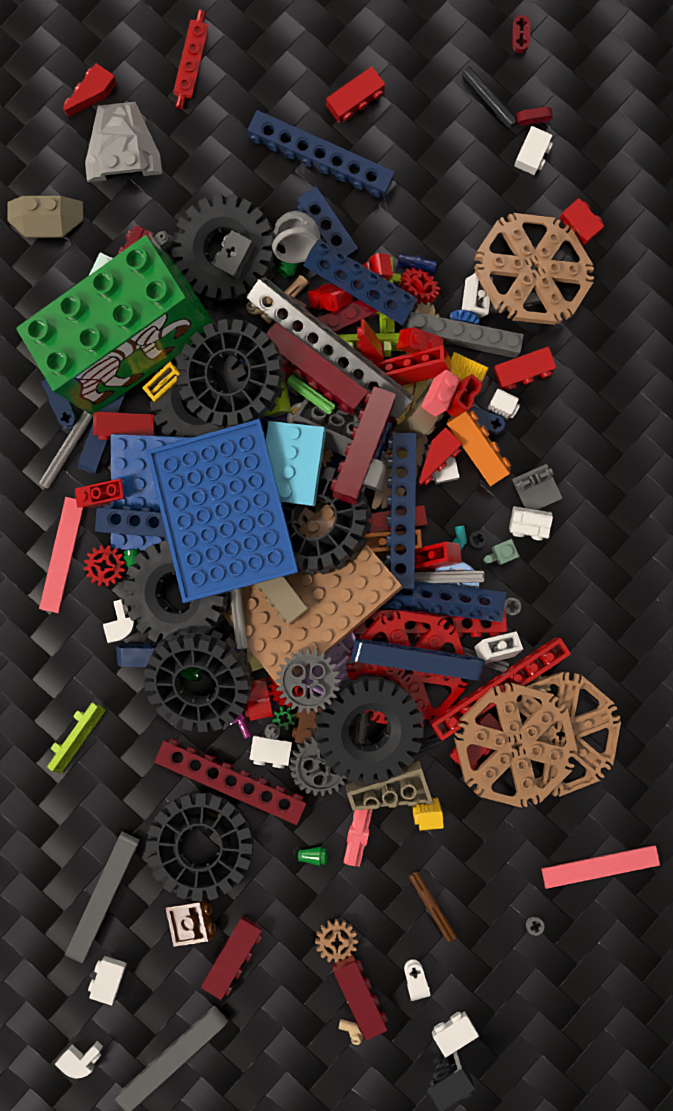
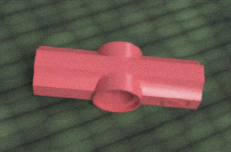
(357, 837)

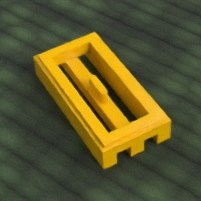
(157, 377)

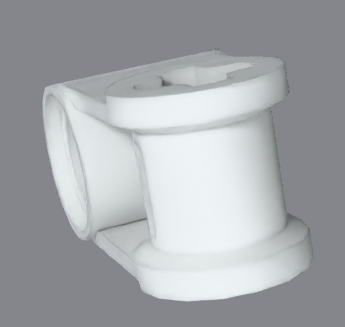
(416, 983)

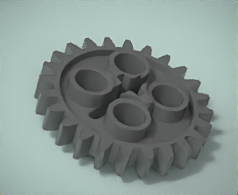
(290, 680)
(329, 778)

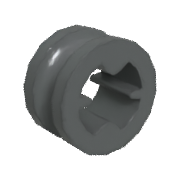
(529, 924)

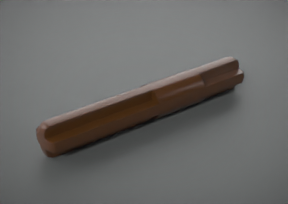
(432, 906)

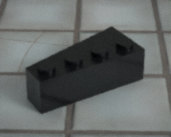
(451, 1081)

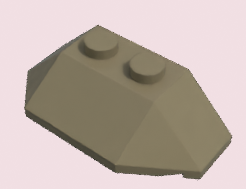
(45, 215)

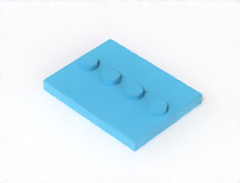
(296, 460)

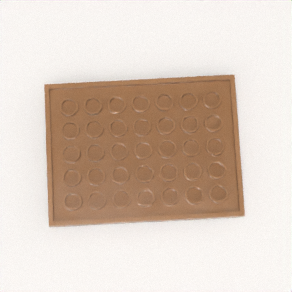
(335, 602)

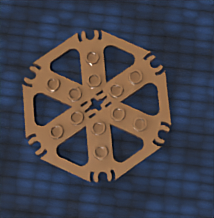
(527, 279)
(581, 725)
(498, 740)

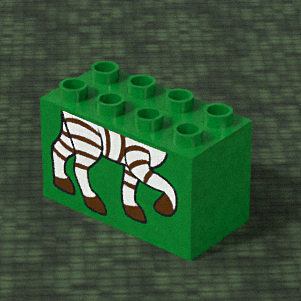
(115, 327)

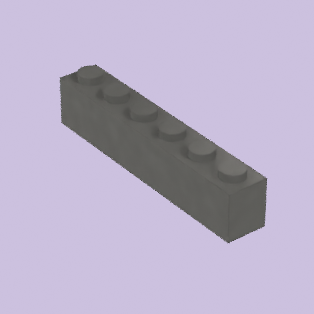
(469, 335)

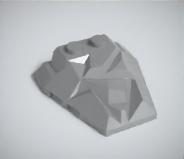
(121, 143)

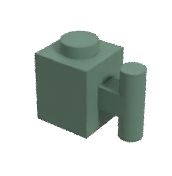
(502, 553)

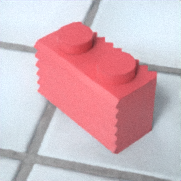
(440, 393)

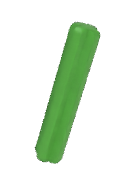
(312, 395)

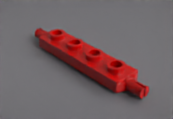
(190, 59)

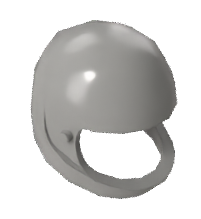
(297, 234)

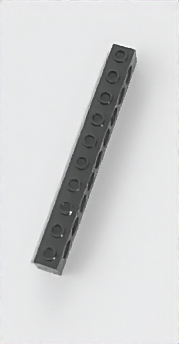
(325, 337)

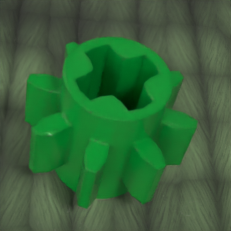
(282, 711)

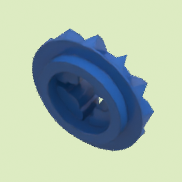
(465, 316)

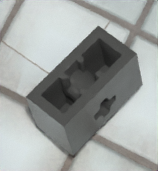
(234, 264)

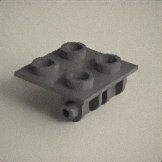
(164, 243)
(537, 488)

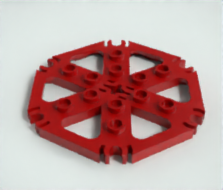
(414, 686)

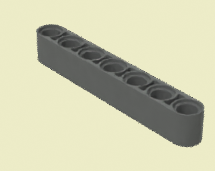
(102, 897)
(171, 1059)

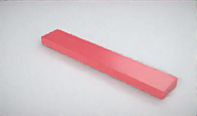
(61, 556)
(600, 866)

